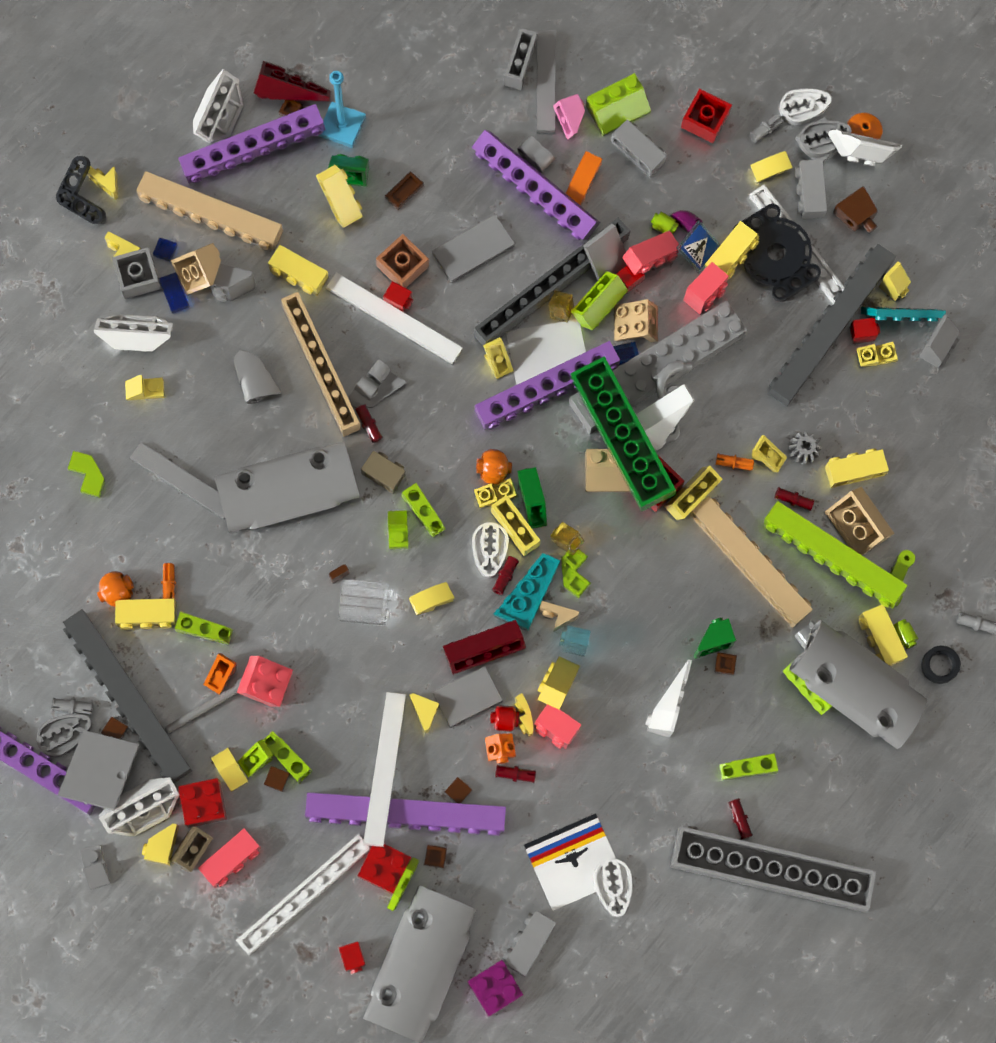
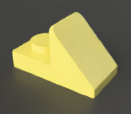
(105, 182)
(117, 243)
(498, 358)
(140, 388)
(768, 454)

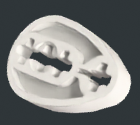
(804, 115)
(500, 546)
(624, 881)

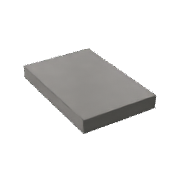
(606, 252)
(467, 696)

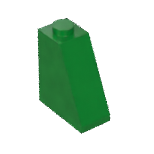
(532, 497)

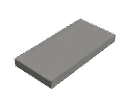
(473, 248)

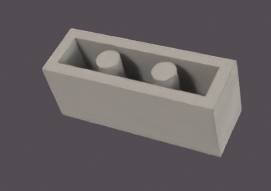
(520, 58)
(639, 148)
(811, 189)
(529, 943)

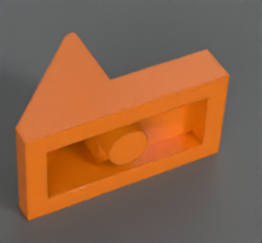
(220, 673)

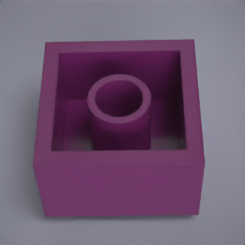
(495, 988)

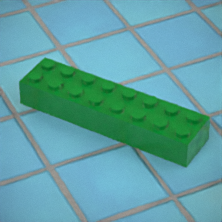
(623, 434)

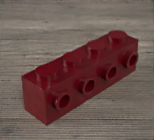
(484, 647)

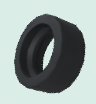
(954, 657)

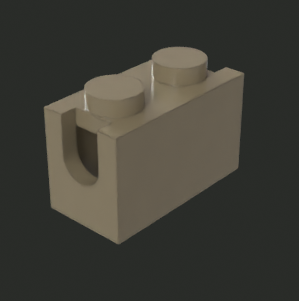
(383, 471)
(191, 849)

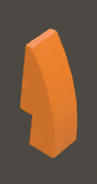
(583, 177)

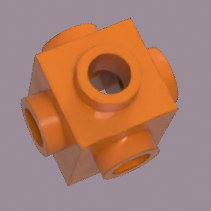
(500, 748)

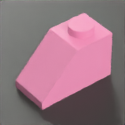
(570, 113)

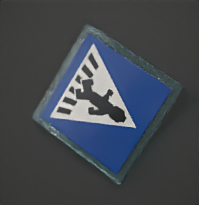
(698, 246)

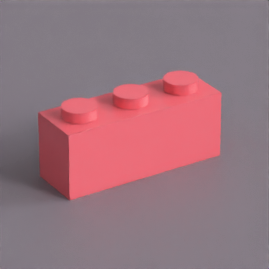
(651, 253)
(230, 858)

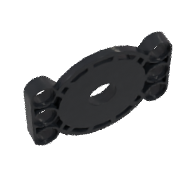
(788, 267)

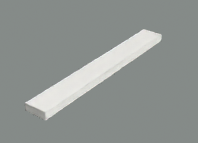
(828, 280)
(394, 318)
(384, 769)
(303, 895)

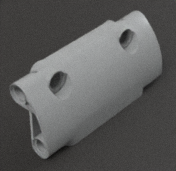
(287, 487)
(859, 684)
(420, 964)

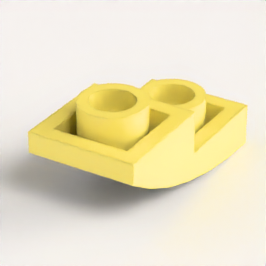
(771, 166)
(877, 355)
(492, 493)
(431, 597)
(526, 720)

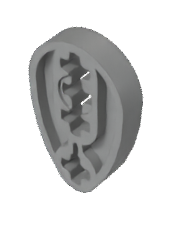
(817, 129)
(56, 725)

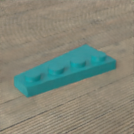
(898, 314)
(529, 593)

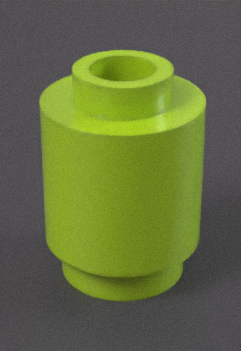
(664, 223)
(906, 633)

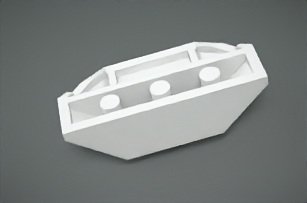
(219, 108)
(863, 148)
(133, 331)
(141, 807)

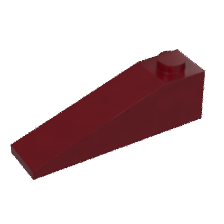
(278, 85)

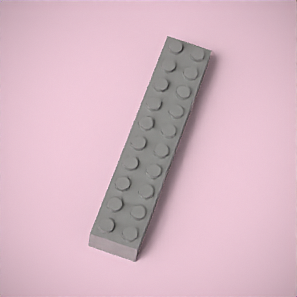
(692, 343)
(773, 869)

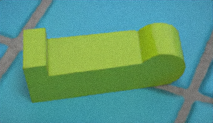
(423, 509)
(901, 566)
(203, 629)
(287, 757)
(749, 767)

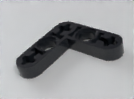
(72, 192)

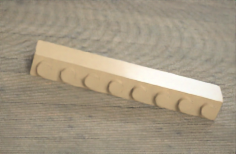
(209, 210)
(320, 364)
(750, 561)

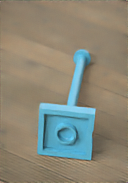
(340, 122)

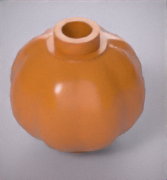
(493, 466)
(115, 587)

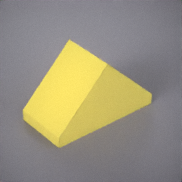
(425, 710)
(229, 769)

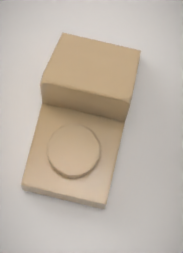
(563, 614)

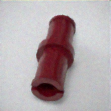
(368, 423)
(794, 499)
(505, 575)
(515, 773)
(740, 818)

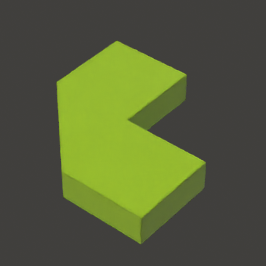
(93, 478)
(572, 579)
(405, 879)

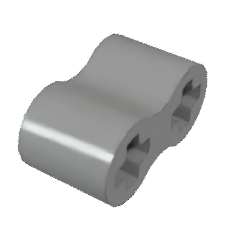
(536, 154)

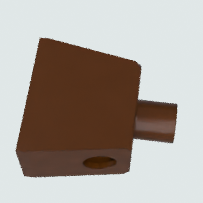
(857, 211)

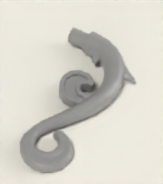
(667, 371)

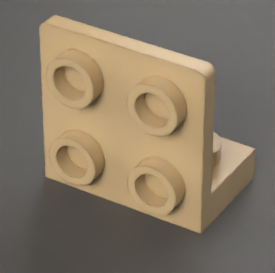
(636, 321)

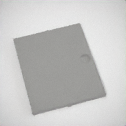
(98, 770)

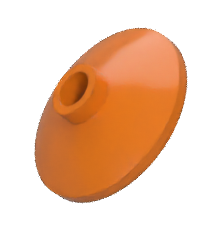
(874, 126)

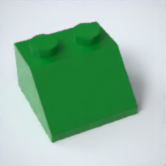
(355, 168)
(716, 638)

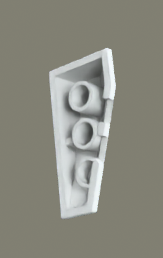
(663, 415)
(665, 714)

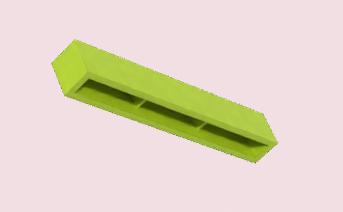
(835, 555)

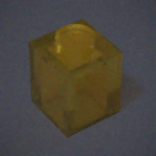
(561, 306)
(567, 538)

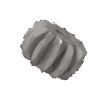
(805, 441)

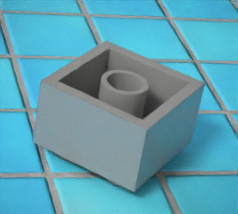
(136, 273)

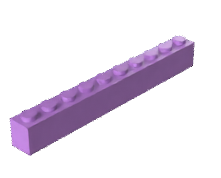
(408, 813)

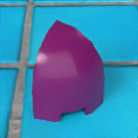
(685, 219)

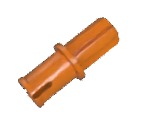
(735, 462)
(168, 581)

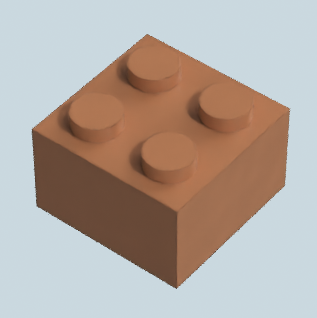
(402, 261)

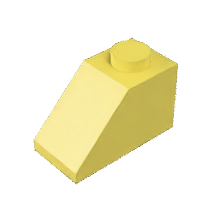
(895, 282)
(161, 846)

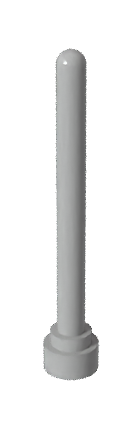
(203, 708)

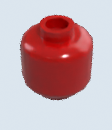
(505, 718)

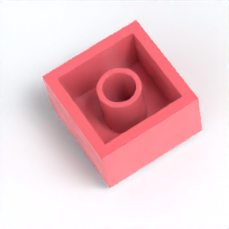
(706, 288)
(264, 681)
(556, 726)

